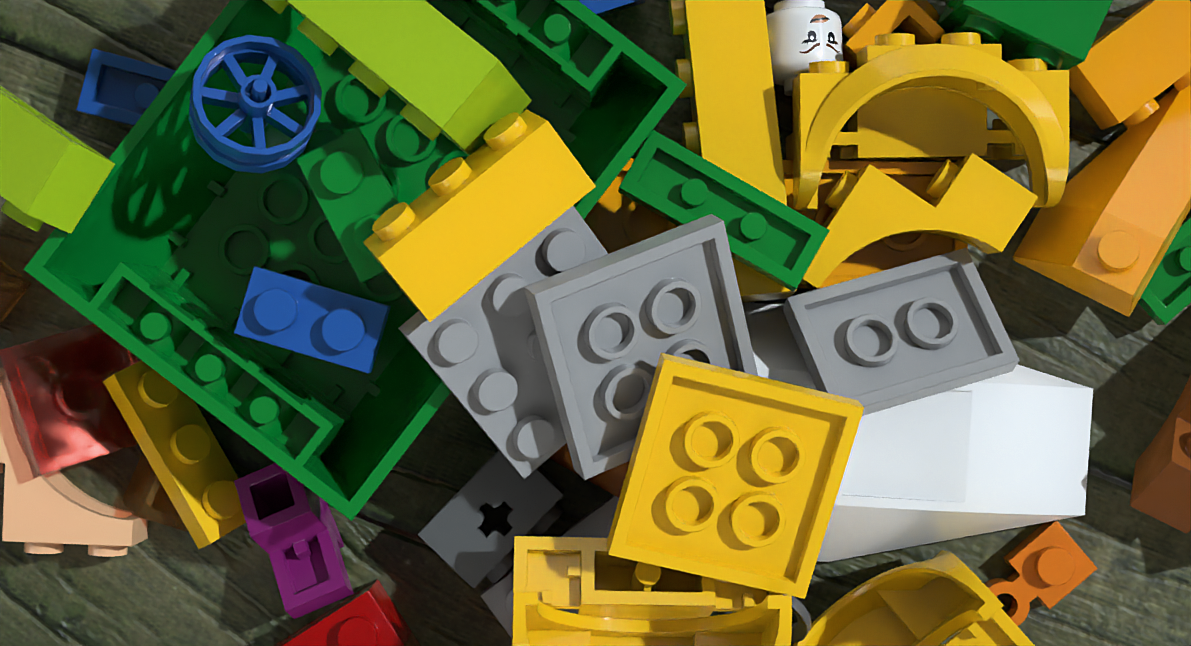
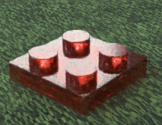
(62, 400)

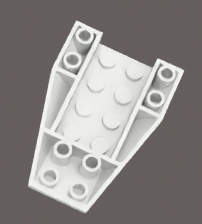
(948, 462)

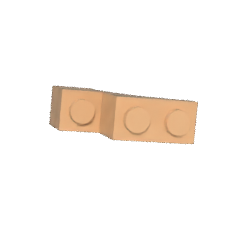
(52, 510)

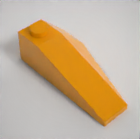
(1119, 211)

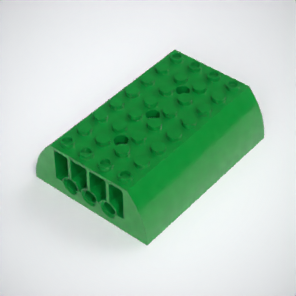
(178, 234)

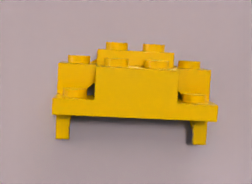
(930, 107)
(632, 601)
(918, 607)

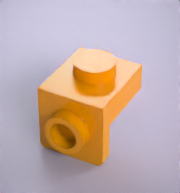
(911, 16)

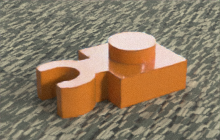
(1044, 568)

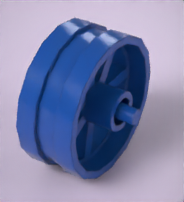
(254, 103)

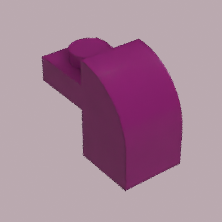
(298, 536)

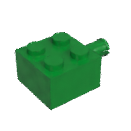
(1040, 29)

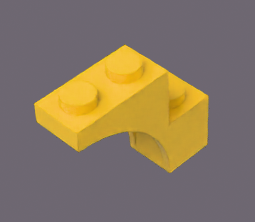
(968, 204)

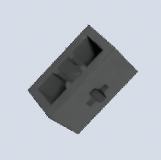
(467, 543)

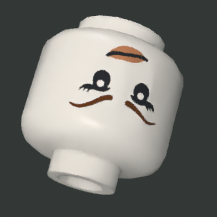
(801, 35)

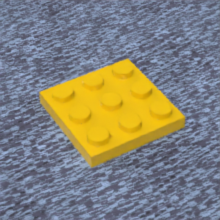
(733, 476)

